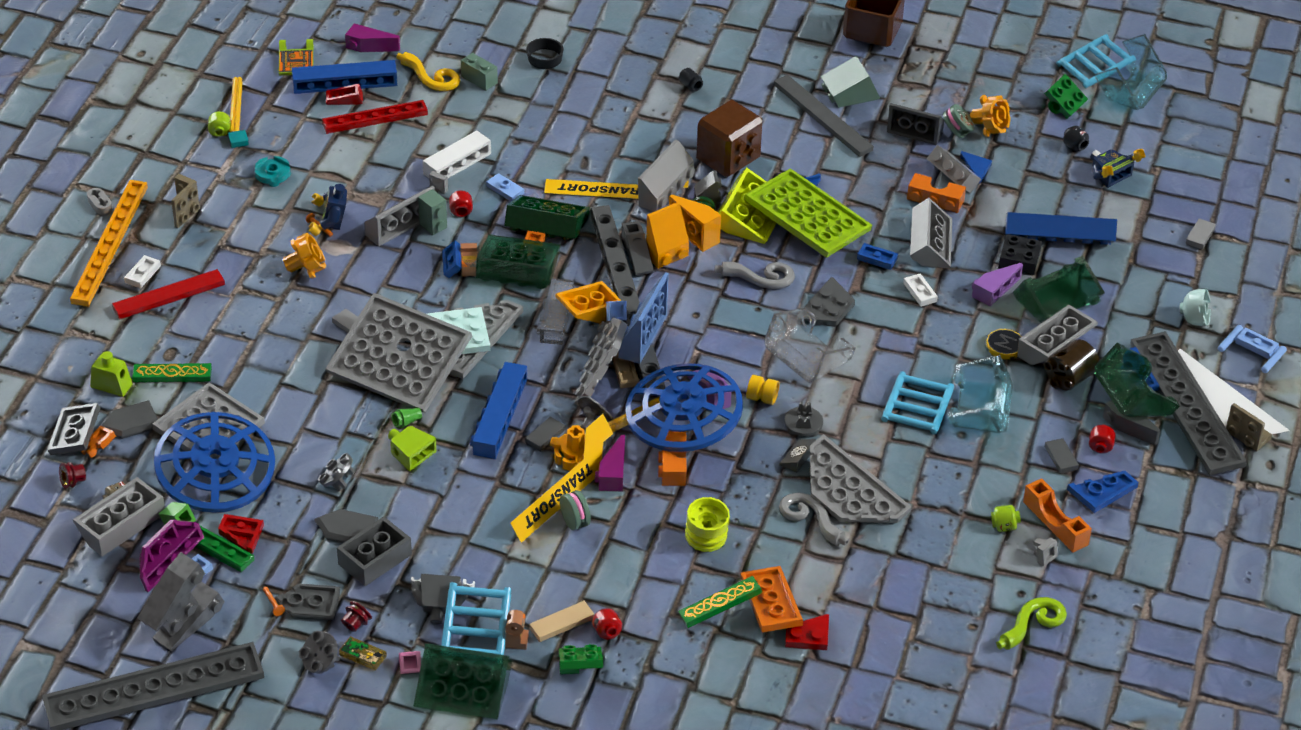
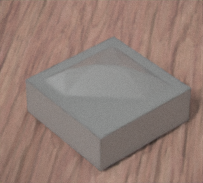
(438, 181)

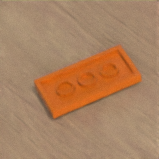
(775, 605)

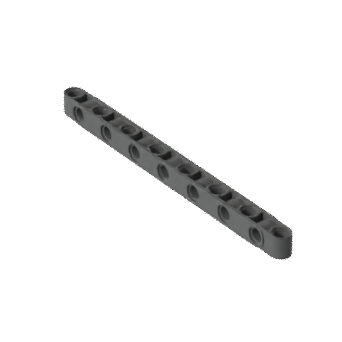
(622, 281)

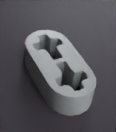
(99, 201)

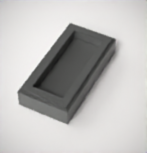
(542, 435)
(1061, 455)

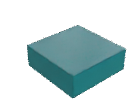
(238, 138)

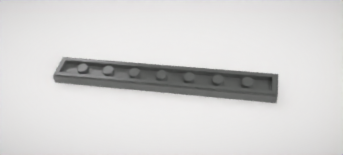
(823, 115)

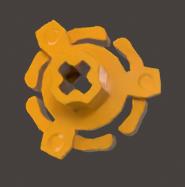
(993, 117)
(307, 255)
(571, 446)

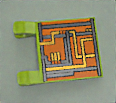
(294, 57)

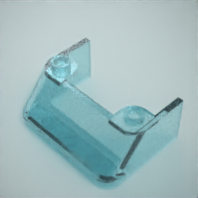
(1145, 78)

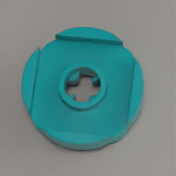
(272, 170)

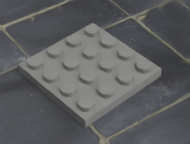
(206, 400)

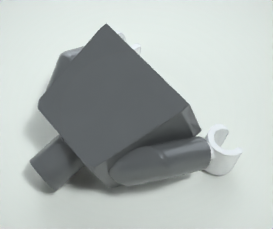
(432, 594)

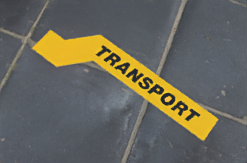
(593, 188)
(574, 480)

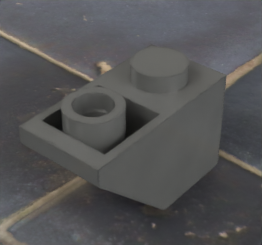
(709, 187)

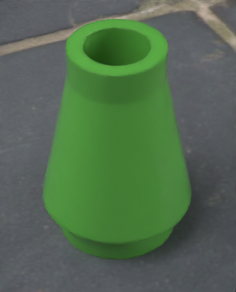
(404, 417)

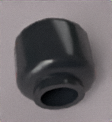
(1076, 138)

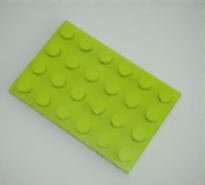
(808, 212)

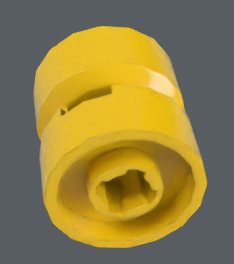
(762, 389)

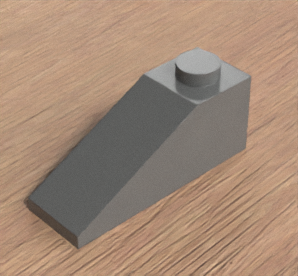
(1135, 426)

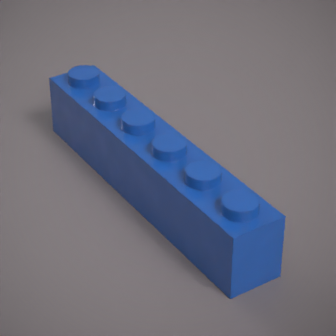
(329, 77)
(1061, 227)
(499, 410)

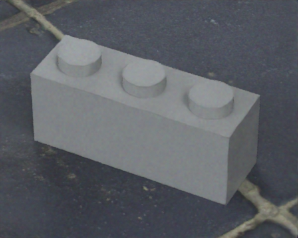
(953, 168)

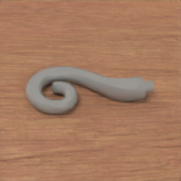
(735, 269)
(828, 530)

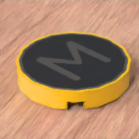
(1003, 343)

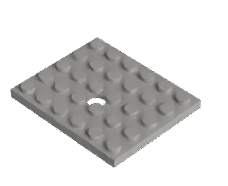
(408, 377)

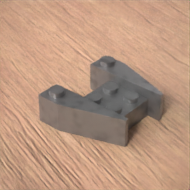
(177, 609)

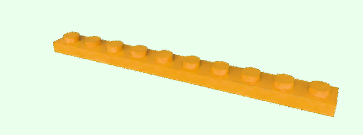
(109, 243)

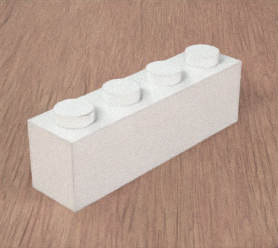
(458, 155)

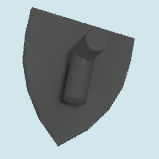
(591, 409)

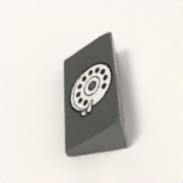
(797, 455)

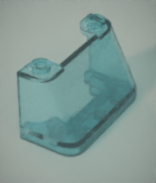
(983, 395)

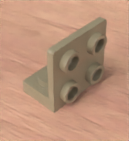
(186, 201)
(1247, 428)

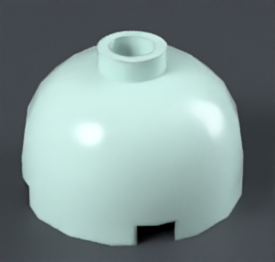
(1196, 307)

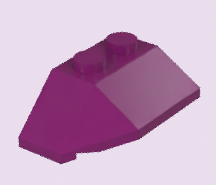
(164, 547)

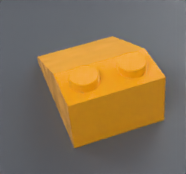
(701, 222)
(667, 235)
(588, 301)

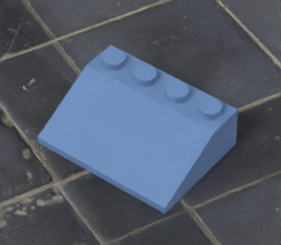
(645, 322)

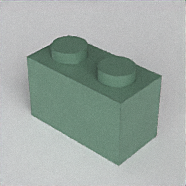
(479, 71)
(432, 212)

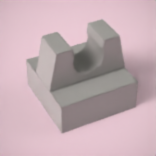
(1046, 550)

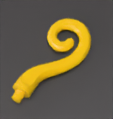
(413, 62)

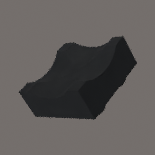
(1020, 250)

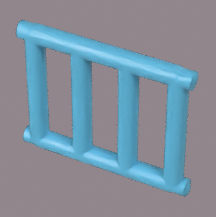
(1092, 48)
(937, 414)
(451, 609)

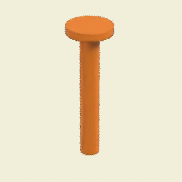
(311, 218)
(278, 609)

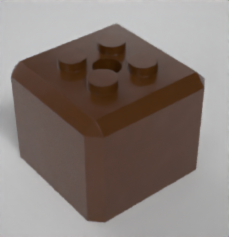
(873, 21)
(729, 138)

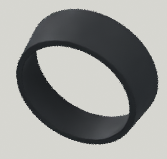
(545, 43)

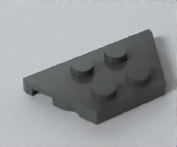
(830, 304)

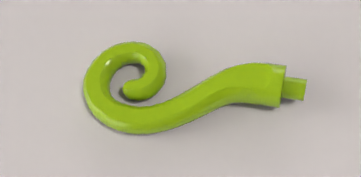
(1017, 633)

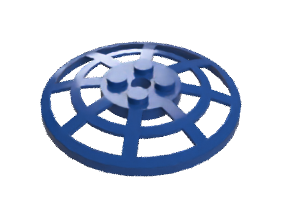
(694, 405)
(214, 468)

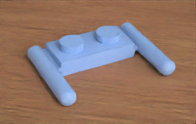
(1255, 343)

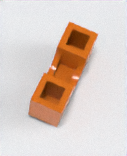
(947, 198)
(673, 468)

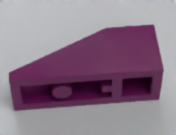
(371, 40)
(612, 468)

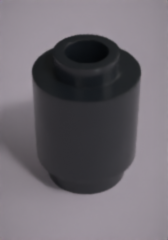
(690, 79)

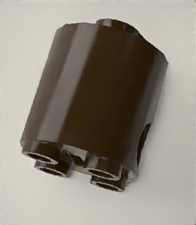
(1071, 365)

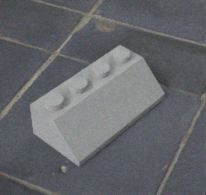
(665, 177)
(394, 220)
(931, 235)
(1054, 335)
(119, 516)

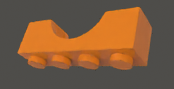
(1042, 502)

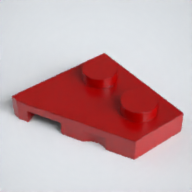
(241, 531)
(810, 635)

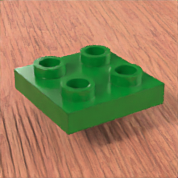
(1065, 97)
(573, 658)

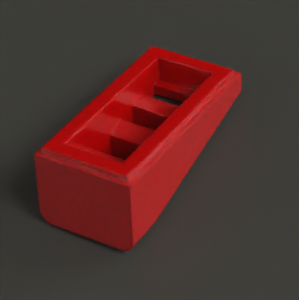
(345, 95)

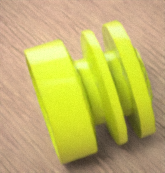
(707, 524)

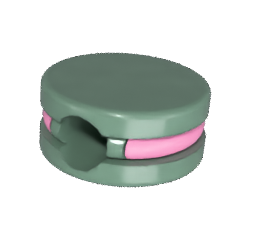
(958, 120)
(575, 510)

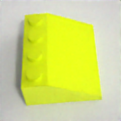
(742, 218)

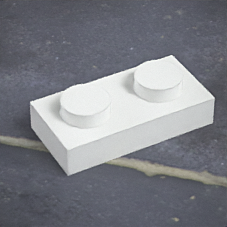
(142, 271)
(920, 290)

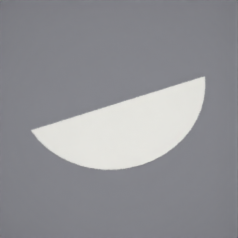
(1223, 396)

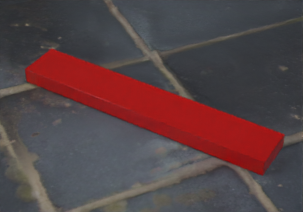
(374, 116)
(168, 294)

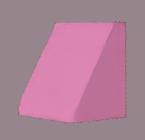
(410, 662)

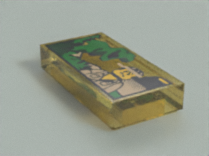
(362, 653)

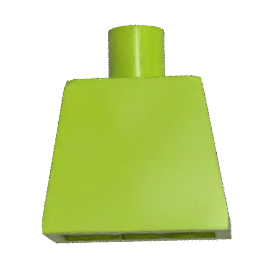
(110, 375)
(411, 446)

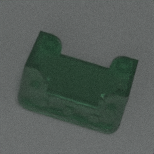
(1071, 286)
(1123, 378)

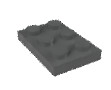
(74, 429)

